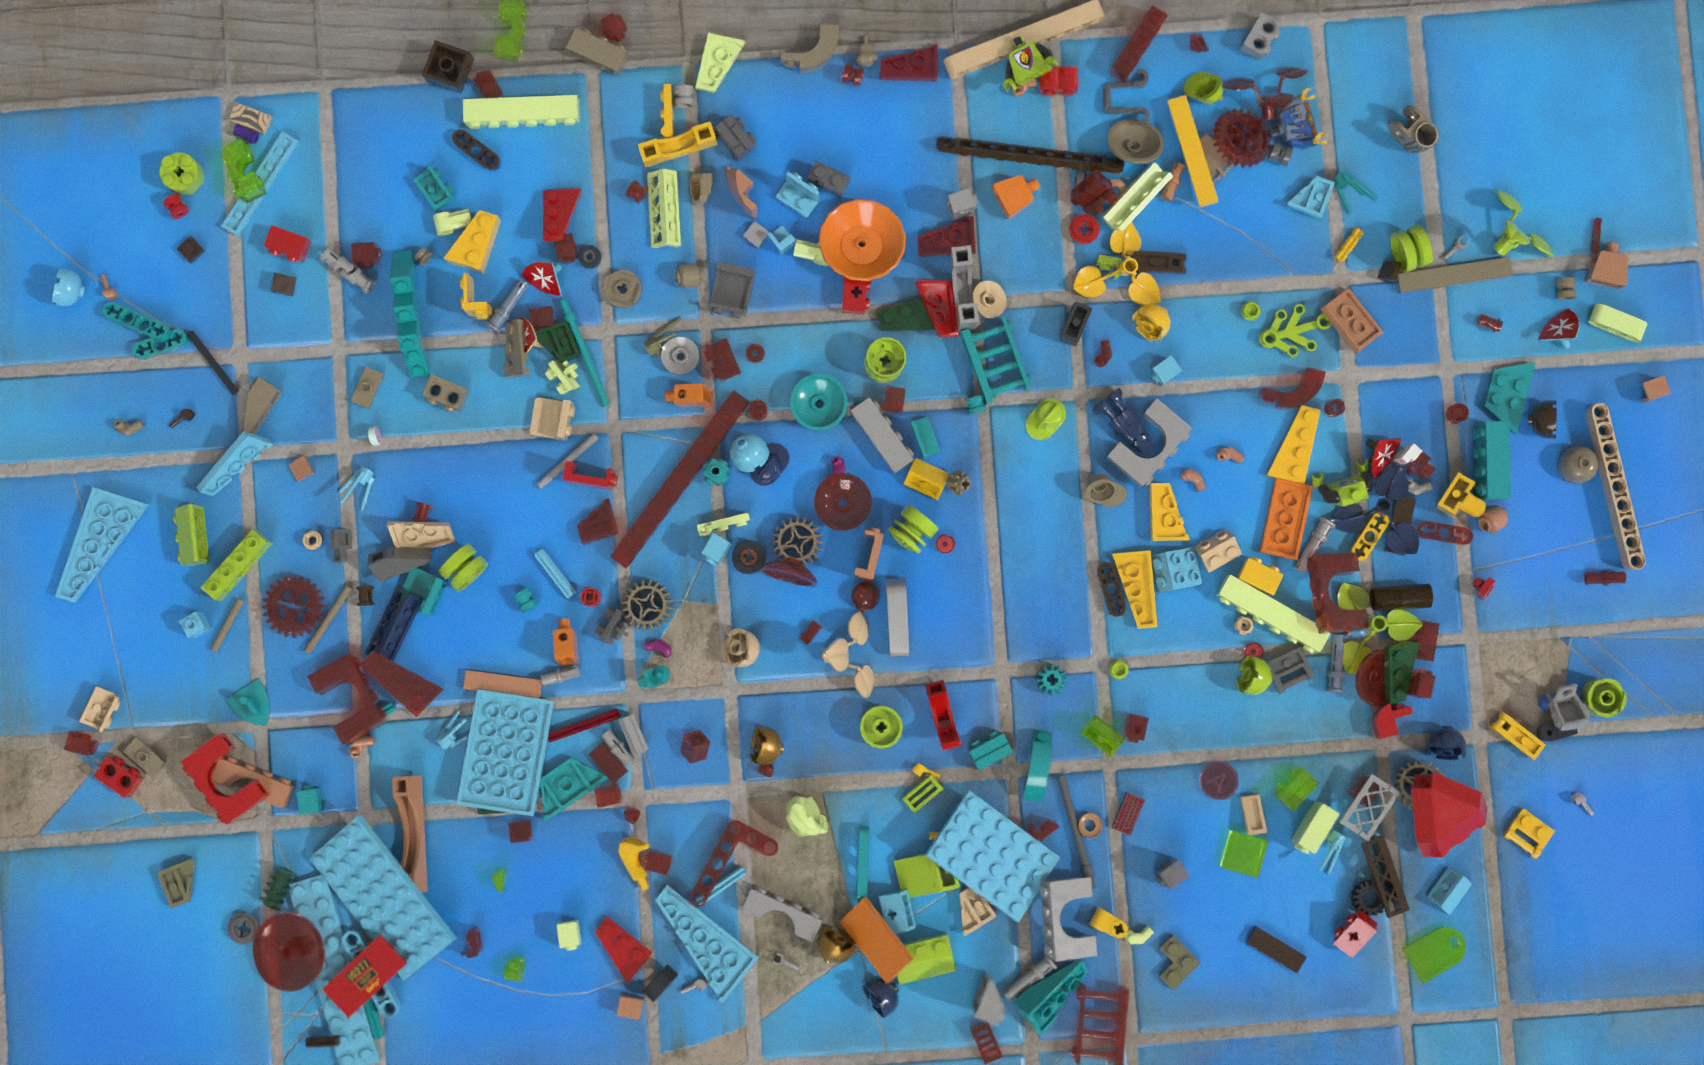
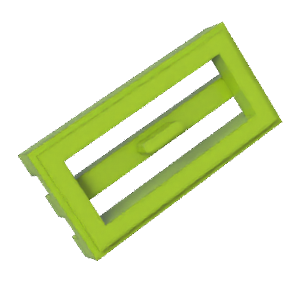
(910, 803)

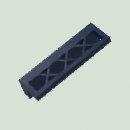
(398, 626)

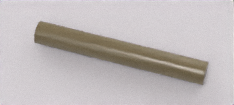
(227, 625)

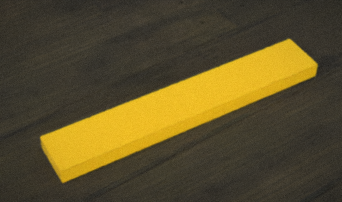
(1192, 151)

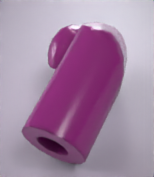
(838, 465)
(660, 646)

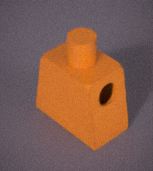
(1015, 194)
(696, 395)
(565, 651)

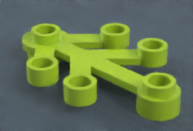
(1291, 332)

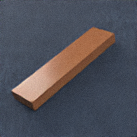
(502, 684)

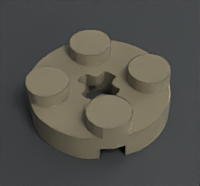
(628, 298)

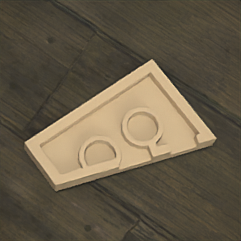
(420, 534)

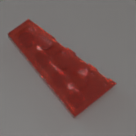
(406, 686)

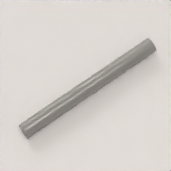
(571, 457)

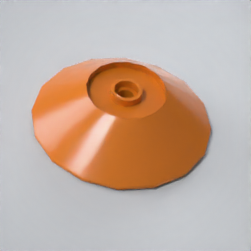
(862, 223)

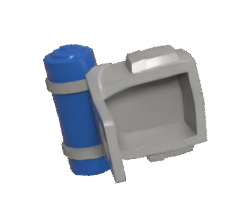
(1565, 707)

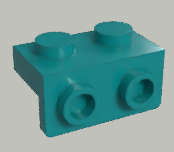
(433, 188)

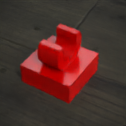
(1484, 587)

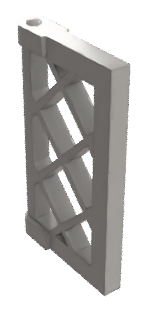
(1353, 807)

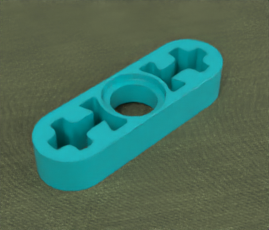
(150, 354)

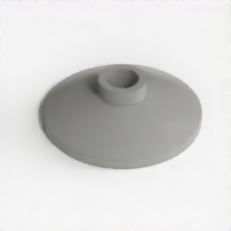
(673, 348)

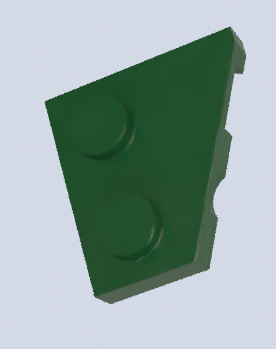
(558, 341)

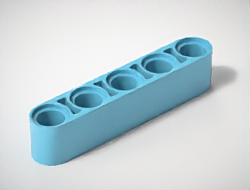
(380, 1000)

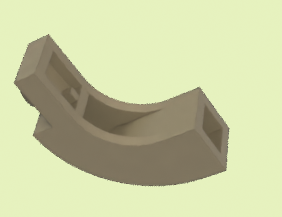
(817, 56)

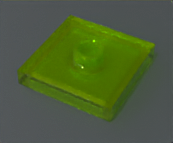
(1244, 854)

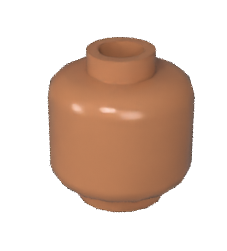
(1493, 519)

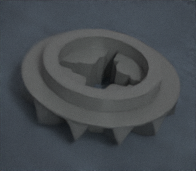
(236, 933)

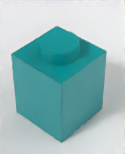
(309, 800)

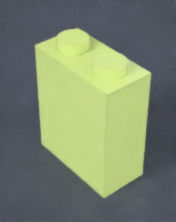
(1314, 828)

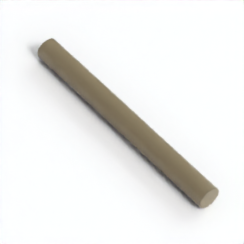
(328, 619)

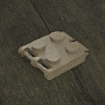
(1213, 159)

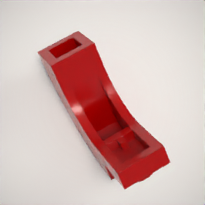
(942, 715)

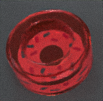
(945, 544)
(1254, 649)

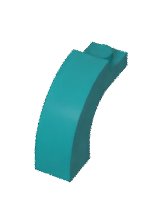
(1038, 766)

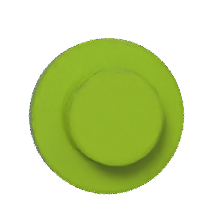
(1250, 311)
(1118, 669)

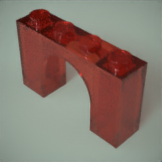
(1328, 615)
(369, 713)

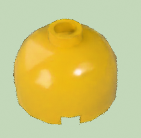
(1152, 321)

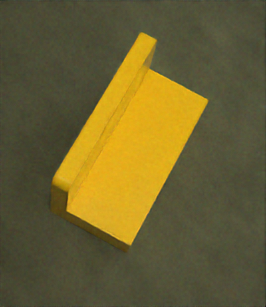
(926, 478)

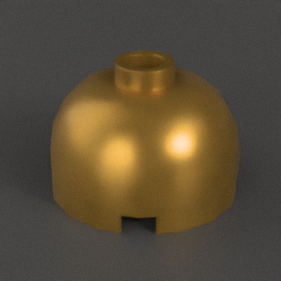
(766, 745)
(835, 946)

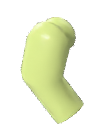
(1138, 938)

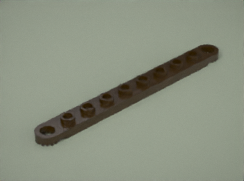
(1029, 154)

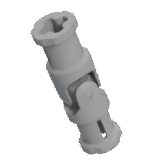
(346, 269)

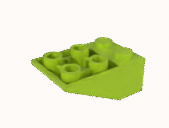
(923, 876)

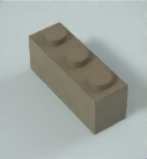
(597, 51)

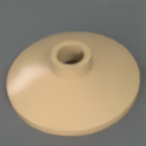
(995, 296)

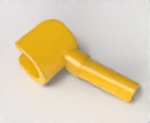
(919, 769)

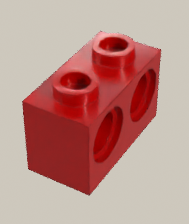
(117, 780)

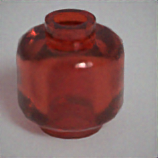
(613, 27)

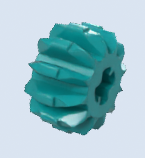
(1055, 673)

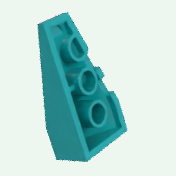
(1044, 999)

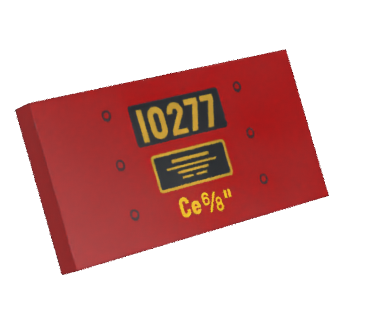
(364, 976)

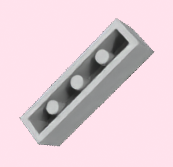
(882, 436)

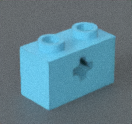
(716, 549)
(900, 903)

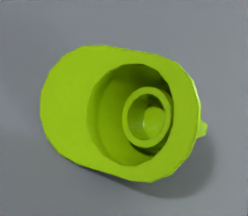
(1204, 87)
(1045, 419)

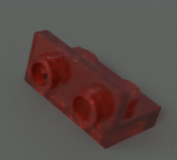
(722, 359)

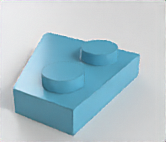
(1313, 197)

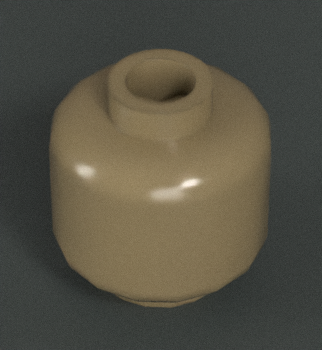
(688, 275)

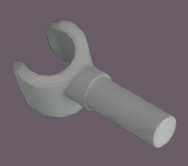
(1457, 246)
(1578, 798)
(784, 961)
(701, 984)

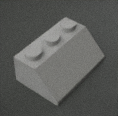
(988, 1003)

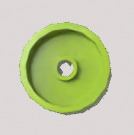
(1411, 248)
(463, 567)
(889, 734)

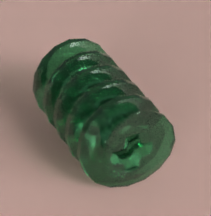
(278, 888)

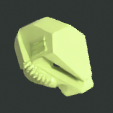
(805, 816)

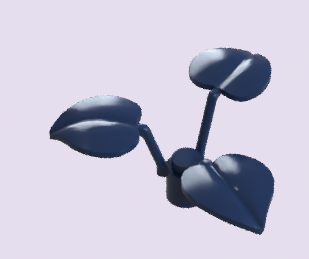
(1392, 485)

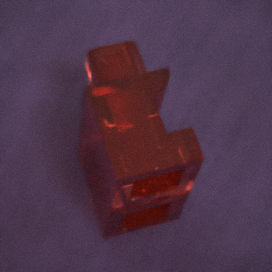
(1093, 192)

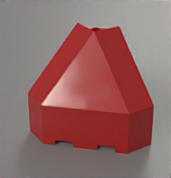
(1445, 813)

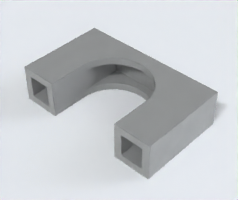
(961, 267)
(1173, 432)
(1054, 896)

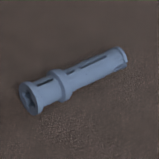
(502, 314)
(1335, 673)

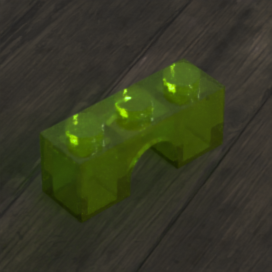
(510, 46)
(237, 158)

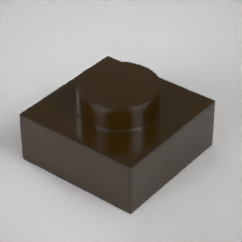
(191, 249)

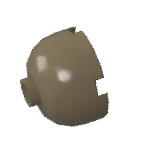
(1577, 464)

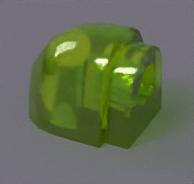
(514, 969)

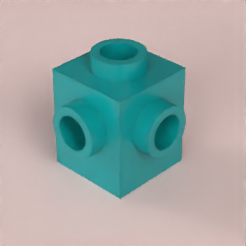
(721, 477)

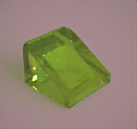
(499, 880)

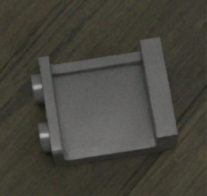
(732, 290)

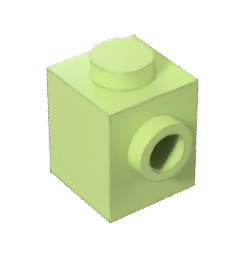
(569, 934)

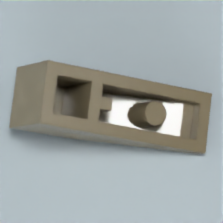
(259, 403)

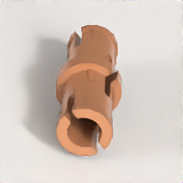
(1173, 183)

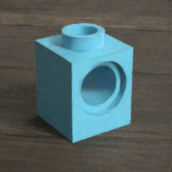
(1165, 371)
(195, 624)

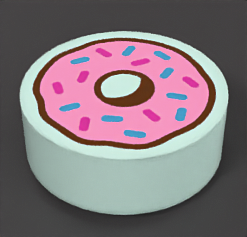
(374, 436)

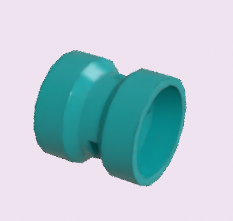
(525, 600)

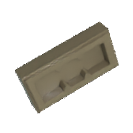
(367, 388)
(144, 756)

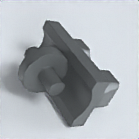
(615, 627)

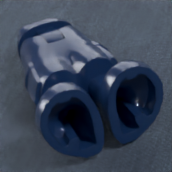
(1126, 422)

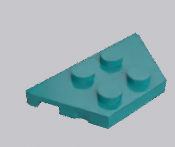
(1508, 393)
(567, 785)

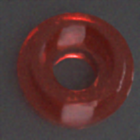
(755, 347)

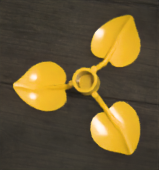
(1142, 291)

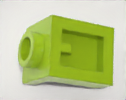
(1107, 263)

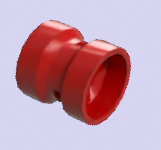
(176, 206)
(593, 599)

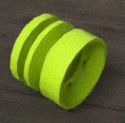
(885, 349)
(912, 529)

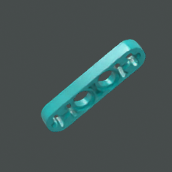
(136, 322)
(862, 862)

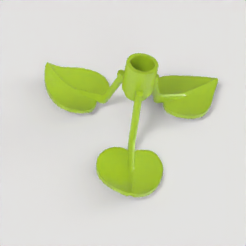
(1513, 233)
(1400, 625)

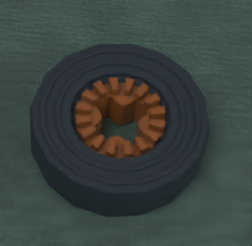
(744, 548)

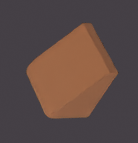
(301, 468)

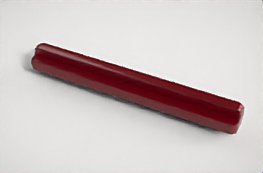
(584, 725)

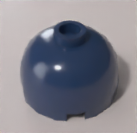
(1446, 743)
(882, 995)

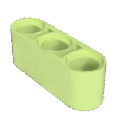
(1617, 323)

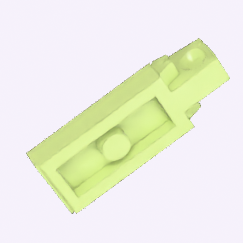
(722, 524)

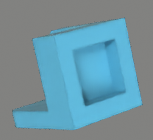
(781, 239)

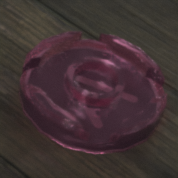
(1219, 780)

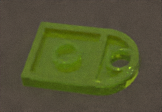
(1433, 953)

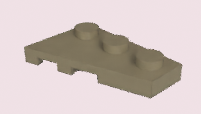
(515, 355)

